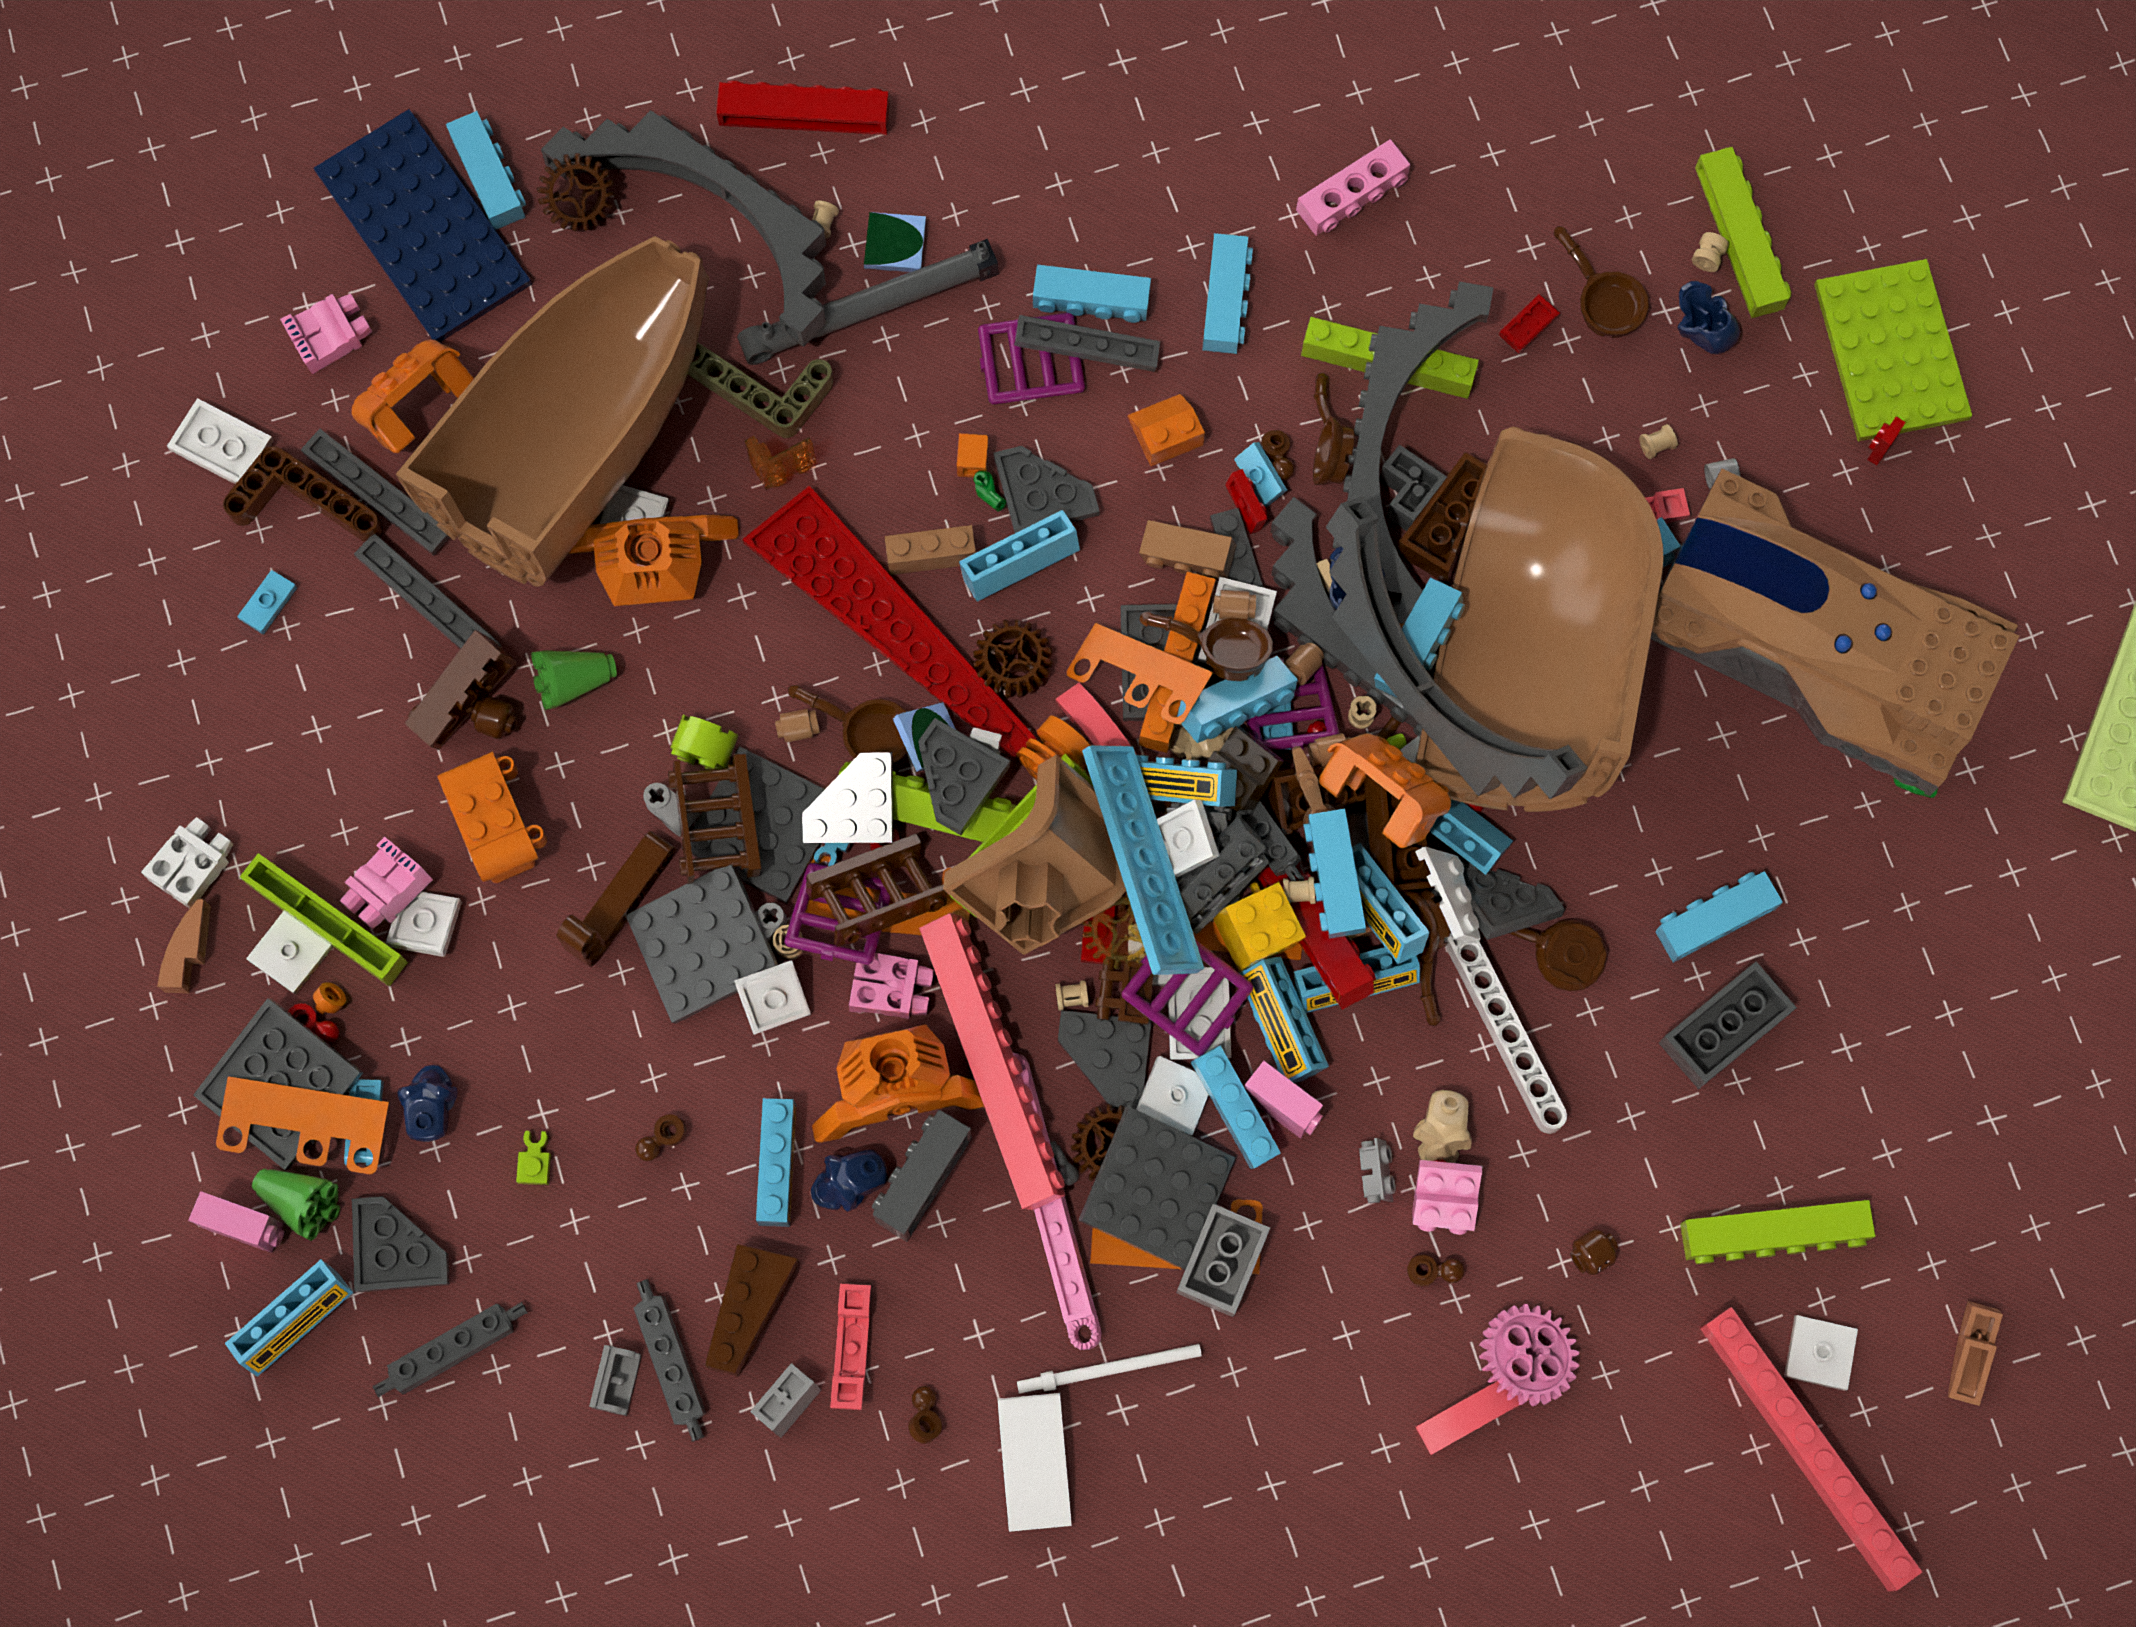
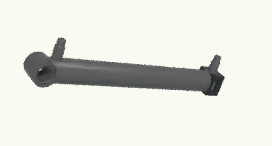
(763, 341)

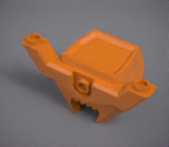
(652, 556)
(892, 1077)

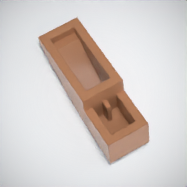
(185, 949)
(1974, 1353)

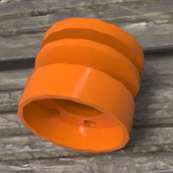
(1057, 739)

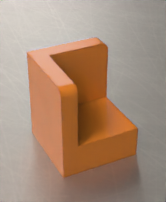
(971, 454)

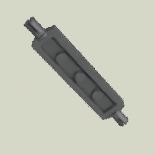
(1278, 849)
(450, 1349)
(669, 1360)

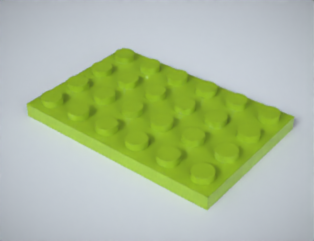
(1892, 348)

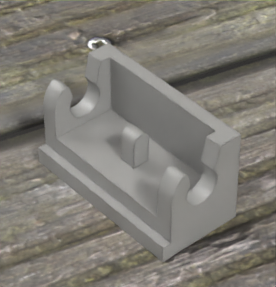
(615, 1380)
(786, 1400)

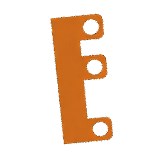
(1148, 664)

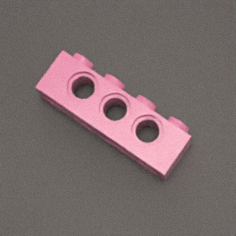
(1384, 159)

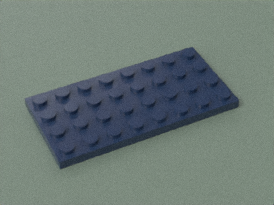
(422, 226)

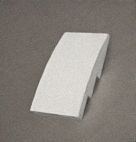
(1034, 1462)

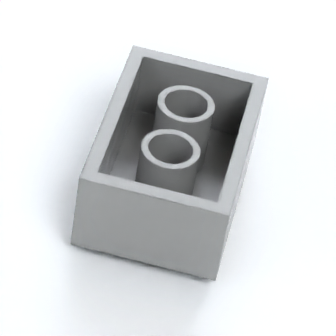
(1223, 1260)

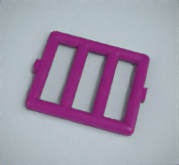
(1023, 393)
(1326, 711)
(827, 950)
(1177, 1029)

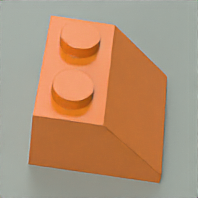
(1167, 429)

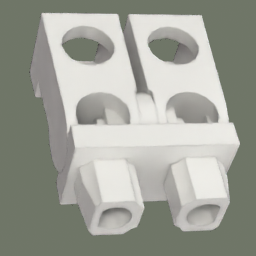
(187, 863)

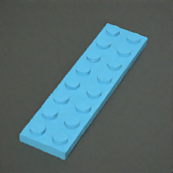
(1143, 860)

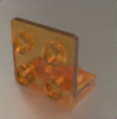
(777, 469)

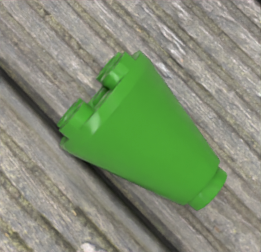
(569, 674)
(298, 1199)

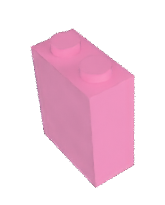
(1284, 1100)
(237, 1222)

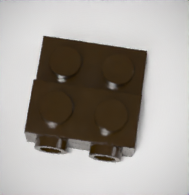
(1254, 765)

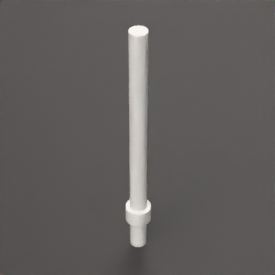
(1049, 1381)

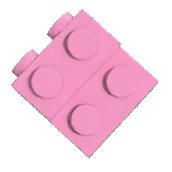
(1446, 1196)

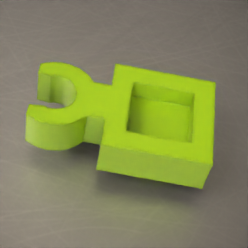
(534, 1165)

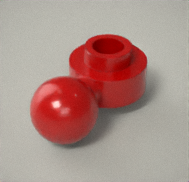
(325, 1030)

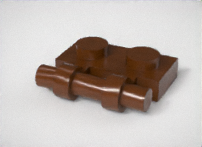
(1104, 1002)

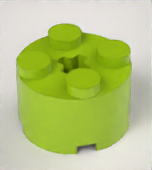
(703, 742)

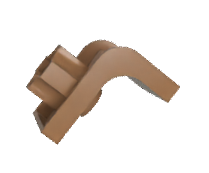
(1047, 870)

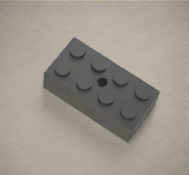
(1749, 1006)
(922, 1175)

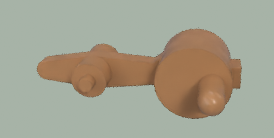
(1309, 784)

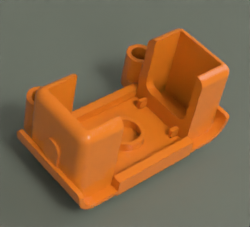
(409, 369)
(1373, 756)
(490, 817)

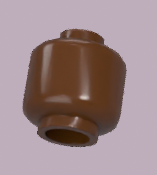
(493, 717)
(1594, 1252)

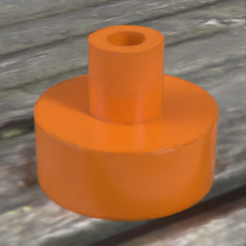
(329, 998)

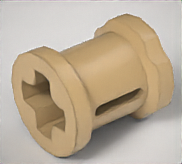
(824, 215)
(1658, 441)
(1361, 703)
(1300, 890)
(1071, 995)

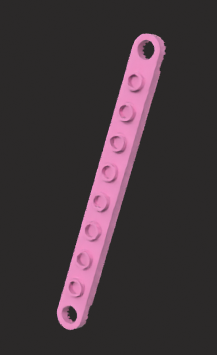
(1063, 1252)

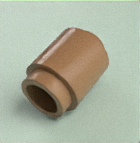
(1234, 604)
(1305, 662)
(797, 725)
(1318, 749)

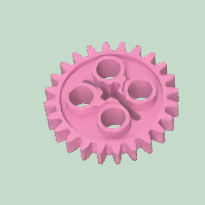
(1503, 1354)

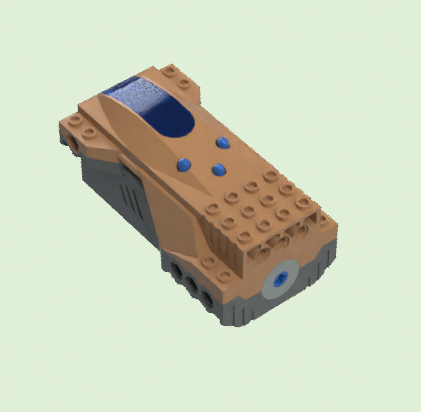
(1854, 650)

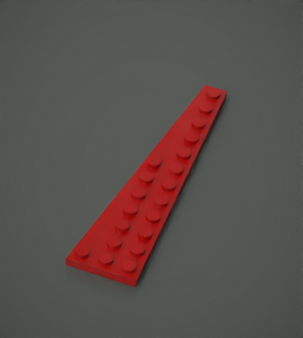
(842, 576)

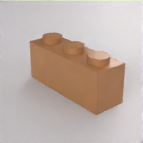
(929, 549)
(1187, 550)

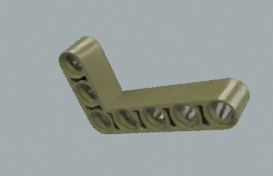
(755, 392)

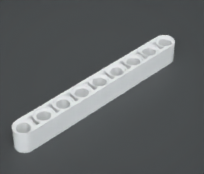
(1507, 1021)

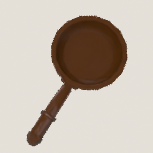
(1610, 301)
(1334, 441)
(1230, 645)
(866, 727)
(1434, 920)
(1568, 954)

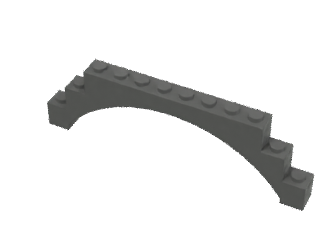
(664, 149)
(1395, 361)
(1308, 611)
(1371, 624)

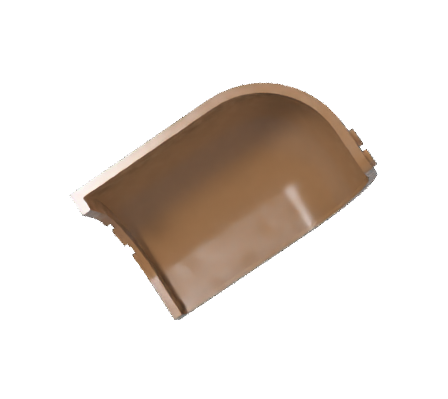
(1555, 614)

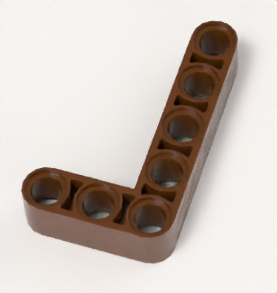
(305, 490)
(594, 934)

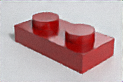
(1884, 440)
(1242, 493)

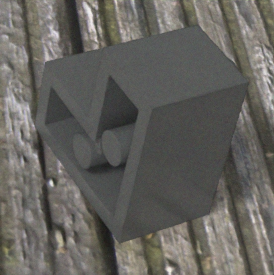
(1413, 481)

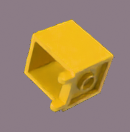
(1259, 926)

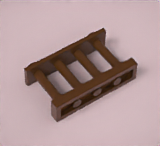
(739, 801)
(866, 866)

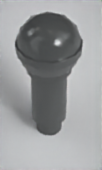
(1068, 1171)

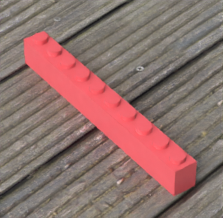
(993, 1062)
(1811, 1450)

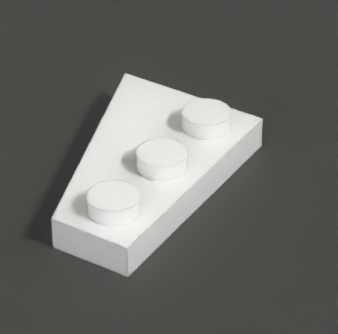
(1456, 897)

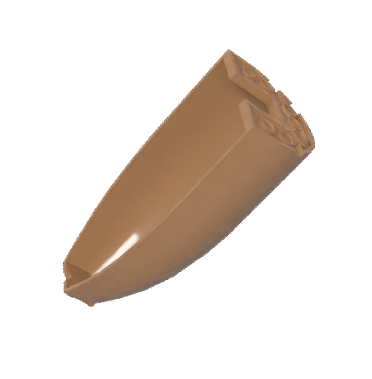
(563, 412)

